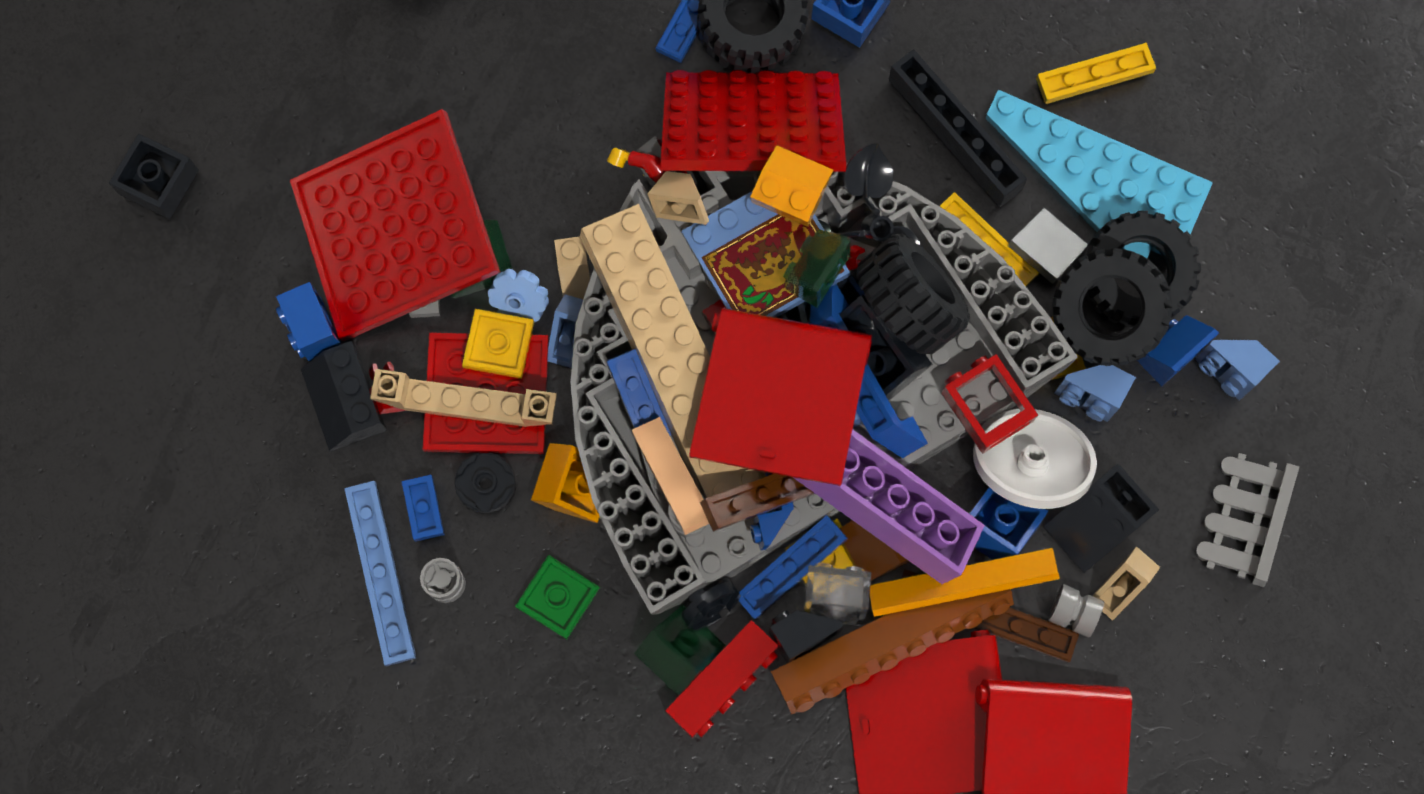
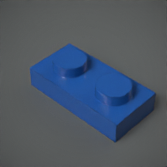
(423, 508)

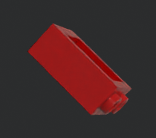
(984, 440)

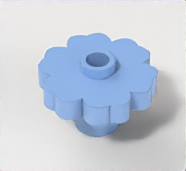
(518, 294)

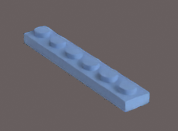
(380, 573)

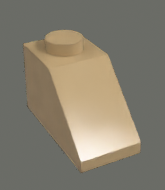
(677, 199)
(572, 266)
(1126, 582)

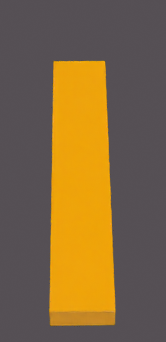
(975, 581)

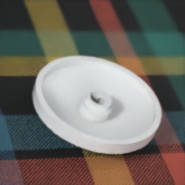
(1039, 465)

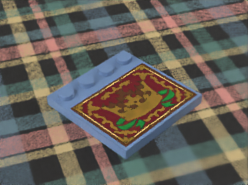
(747, 254)

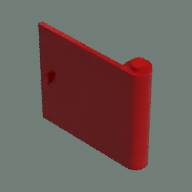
(782, 394)
(924, 720)
(1055, 737)

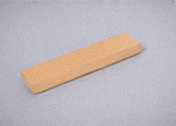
(671, 474)

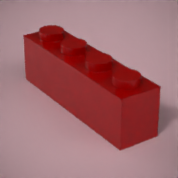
(721, 679)

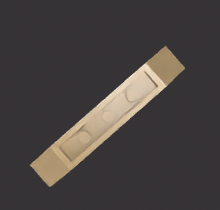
(463, 401)

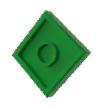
(557, 597)

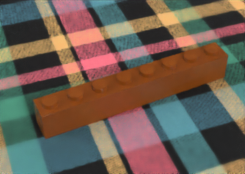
(880, 647)

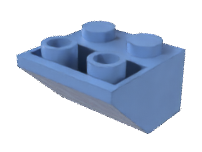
(1236, 364)
(1096, 390)

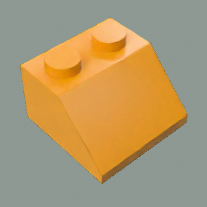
(791, 185)
(564, 484)

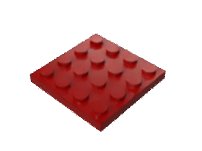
(476, 436)

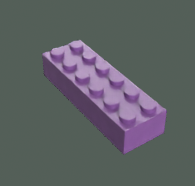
(902, 511)

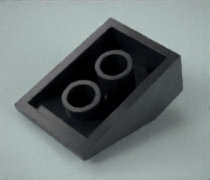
(889, 357)

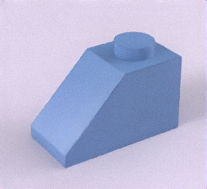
(563, 330)

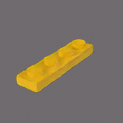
(1096, 73)
(960, 209)

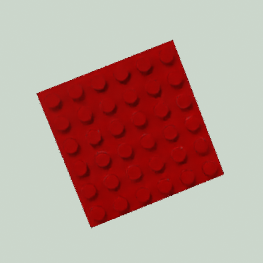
(741, 117)
(394, 226)

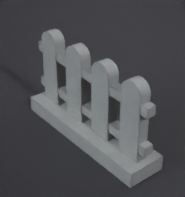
(1244, 531)

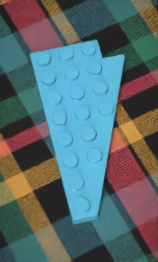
(1097, 172)

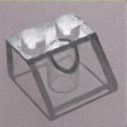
(838, 593)

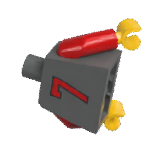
(646, 158)

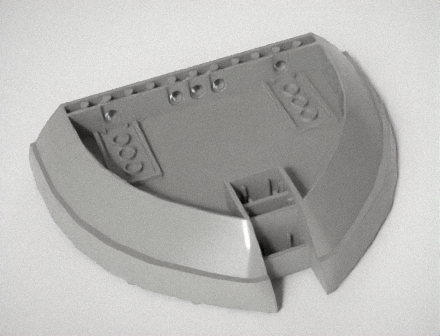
(621, 484)

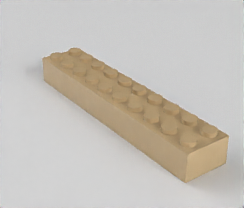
(661, 333)

